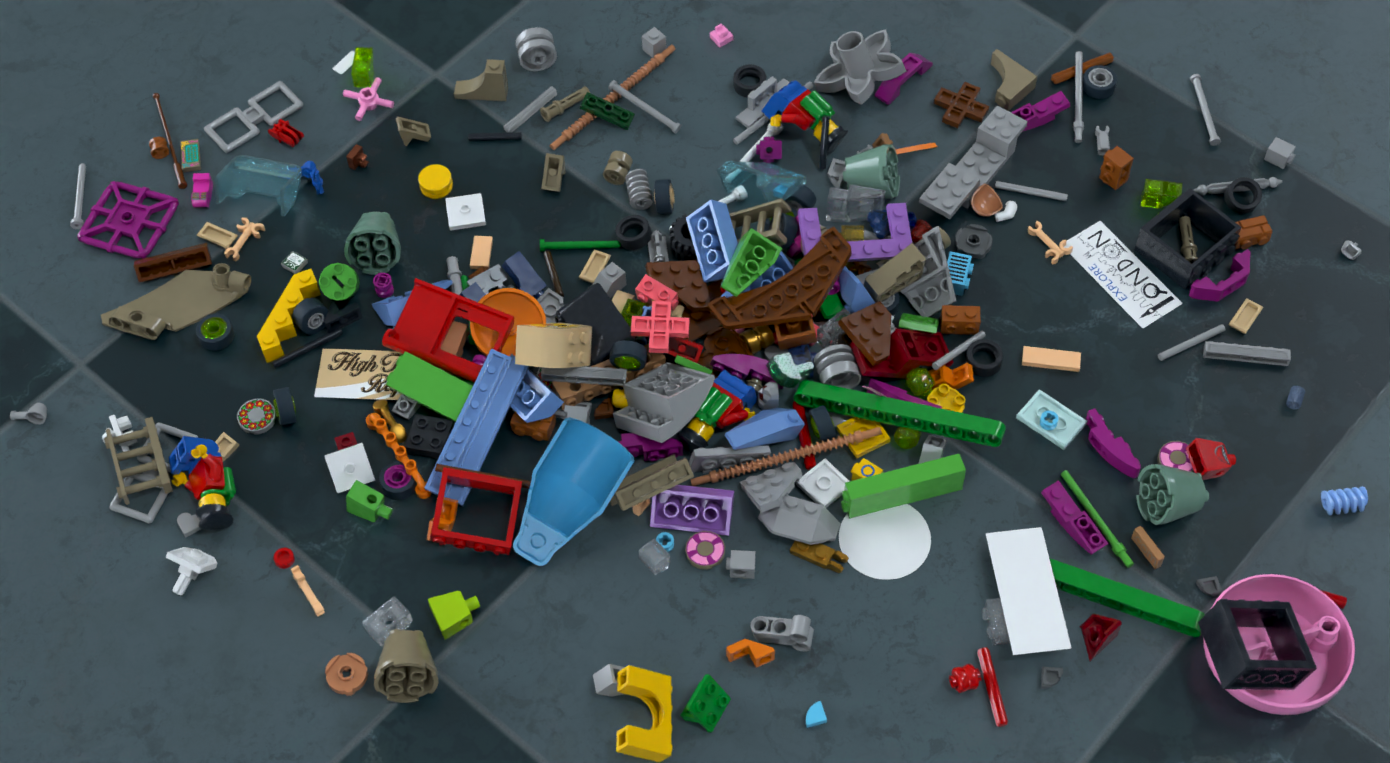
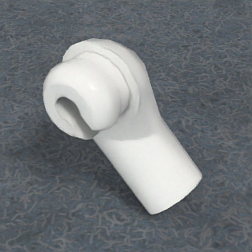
(1008, 213)

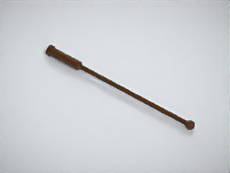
(182, 184)

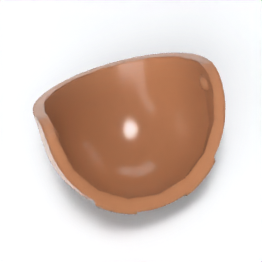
(986, 201)

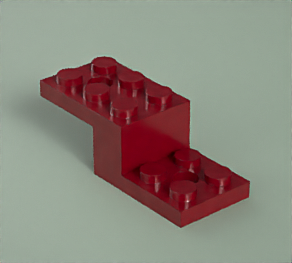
(907, 351)

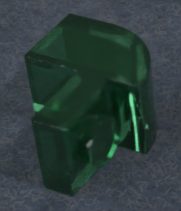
(786, 372)

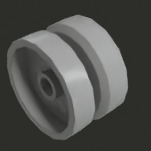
(536, 49)

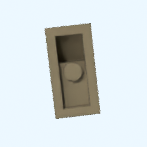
(412, 129)
(553, 172)

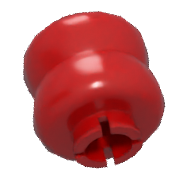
(965, 678)

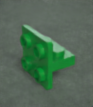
(706, 704)

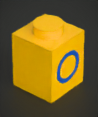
(865, 469)

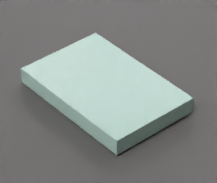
(1068, 424)

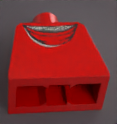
(1209, 458)

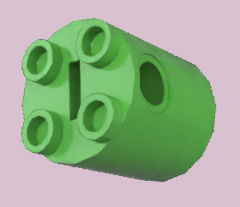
(346, 275)

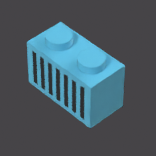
(959, 268)

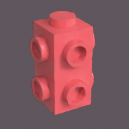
(652, 290)

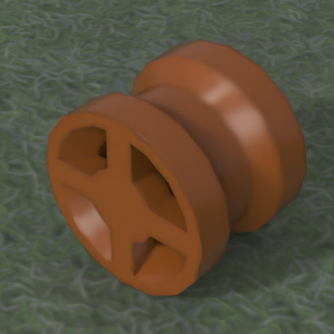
(158, 147)

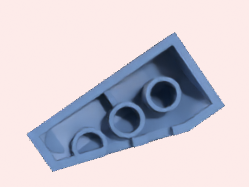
(853, 292)
(392, 307)
(766, 428)

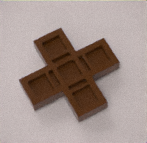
(961, 105)

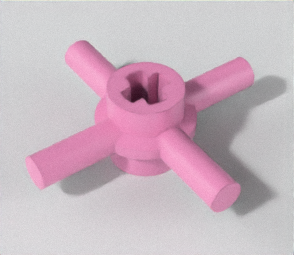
(368, 99)

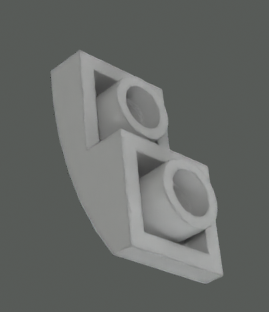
(406, 407)

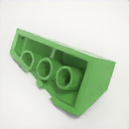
(750, 260)

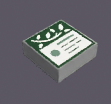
(294, 262)

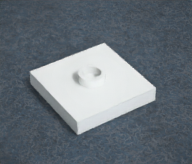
(465, 211)
(348, 466)
(823, 483)

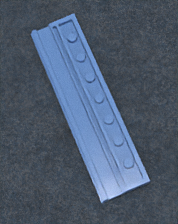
(479, 421)

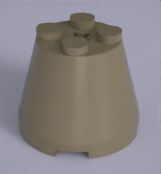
(405, 667)

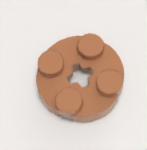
(344, 663)

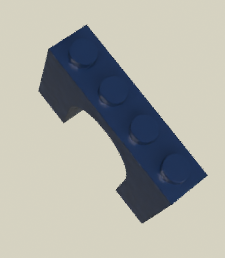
(520, 272)

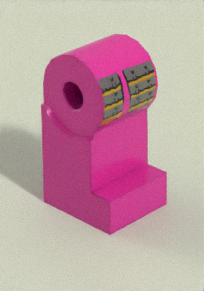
(202, 190)

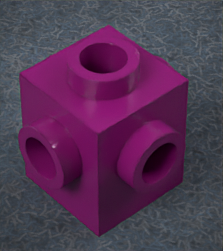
(775, 153)

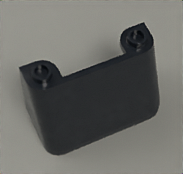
(597, 310)

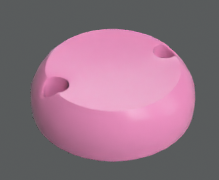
(1325, 634)

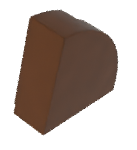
(604, 410)

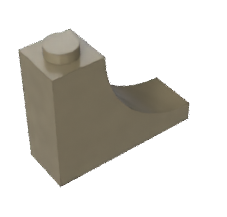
(1016, 80)
(488, 86)

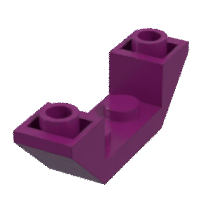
(890, 89)
(1207, 290)

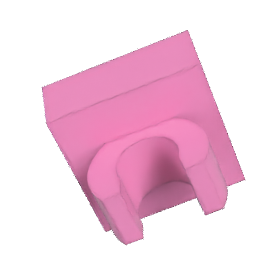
(721, 35)

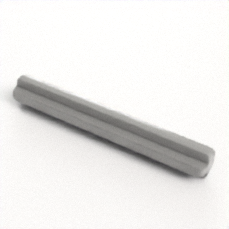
(531, 109)

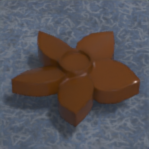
(861, 267)

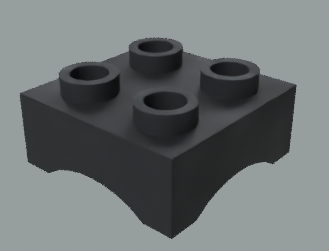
(428, 436)

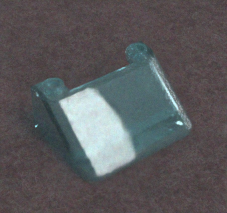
(771, 179)

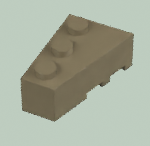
(896, 274)

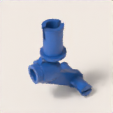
(310, 171)

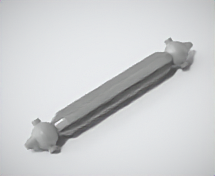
(1217, 188)

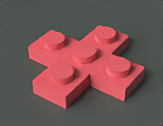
(660, 326)

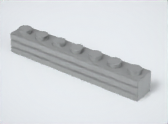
(1246, 353)
(586, 375)

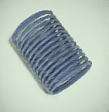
(1293, 391)

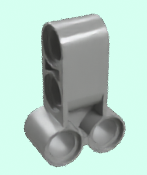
(796, 633)

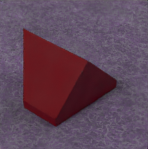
(1098, 633)

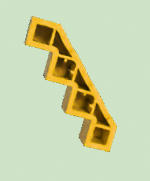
(279, 323)

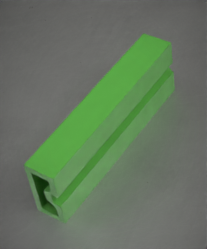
(429, 386)
(903, 486)

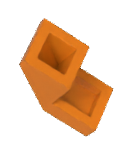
(954, 378)
(447, 516)
(759, 653)

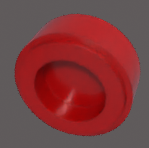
(284, 558)

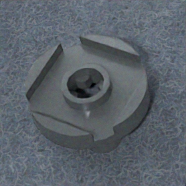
(976, 250)

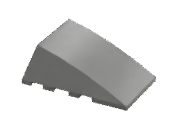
(935, 285)

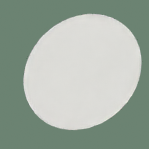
(886, 542)

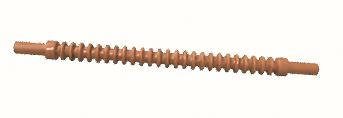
(658, 59)
(857, 437)

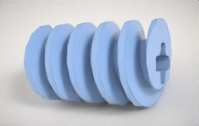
(1344, 499)

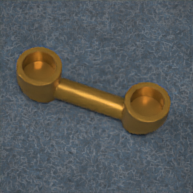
(381, 407)

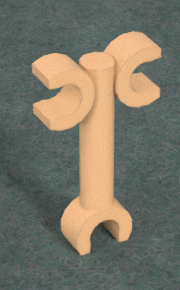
(246, 231)
(1055, 250)
(302, 583)

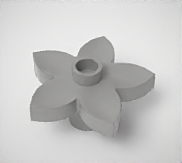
(859, 64)

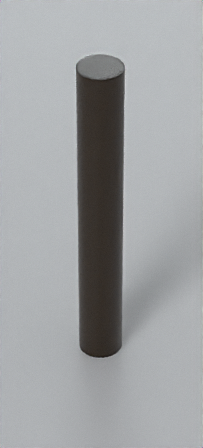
(553, 273)

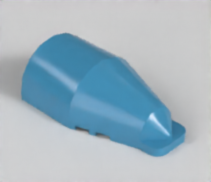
(569, 488)

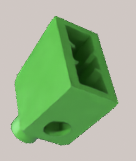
(366, 502)

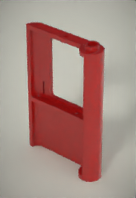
(428, 319)

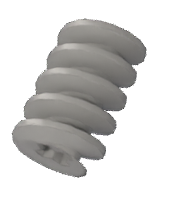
(638, 189)

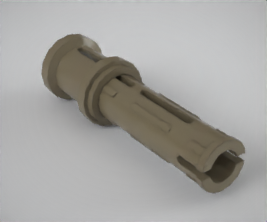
(558, 107)
(1188, 247)

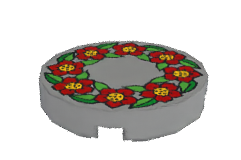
(256, 416)

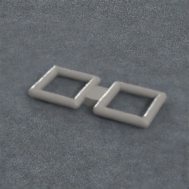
(253, 116)
(145, 476)

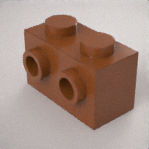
(1116, 167)
(960, 319)

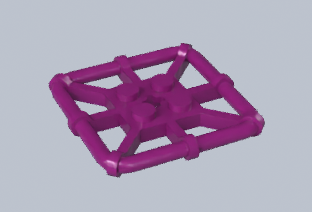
(132, 228)

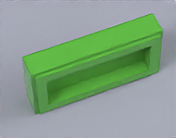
(691, 364)

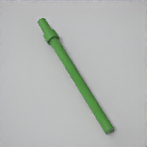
(1118, 548)

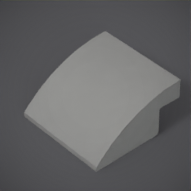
(663, 401)

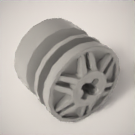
(837, 366)

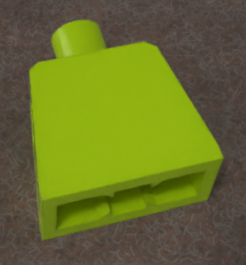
(452, 612)

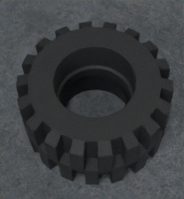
(679, 244)

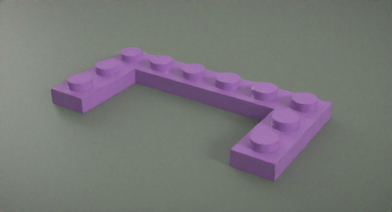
(866, 249)

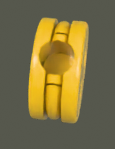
(435, 181)

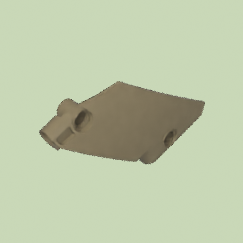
(179, 302)

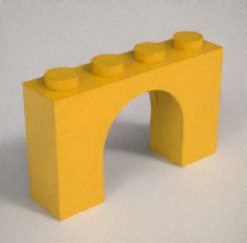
(656, 692)

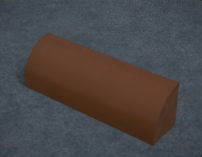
(172, 262)

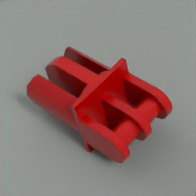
(285, 133)

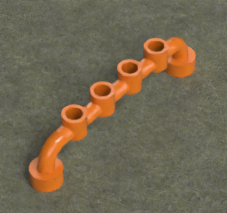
(379, 424)

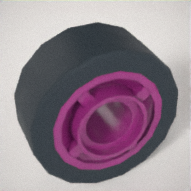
(396, 490)

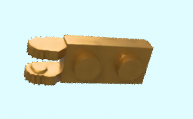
(819, 555)

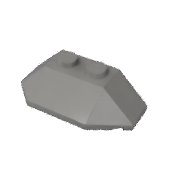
(801, 521)

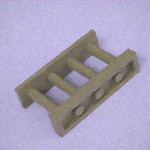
(760, 214)
(158, 463)
(651, 481)

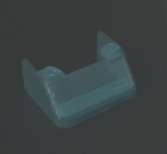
(259, 177)

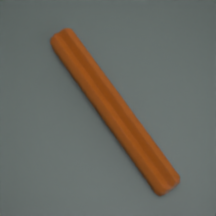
(1070, 72)

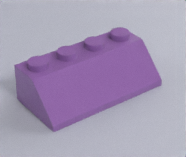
(693, 509)

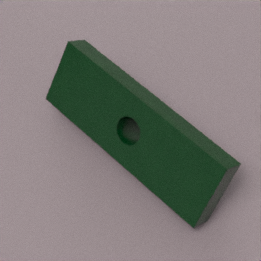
(615, 115)

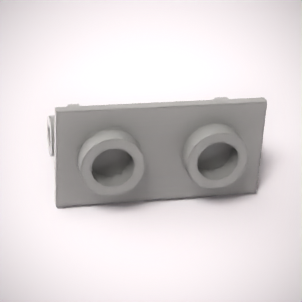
(658, 248)

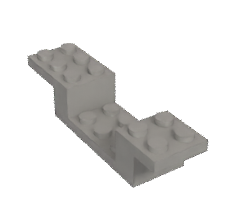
(992, 148)

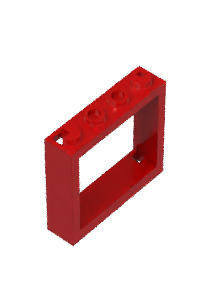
(478, 481)

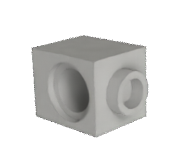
(741, 564)

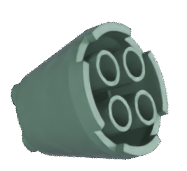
(874, 170)
(373, 244)
(1169, 493)

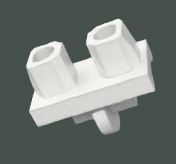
(119, 426)

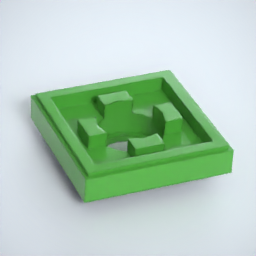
(919, 323)

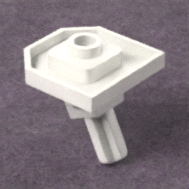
(191, 564)

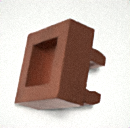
(356, 158)

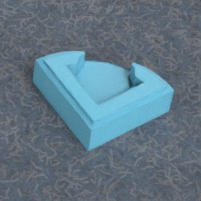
(815, 715)

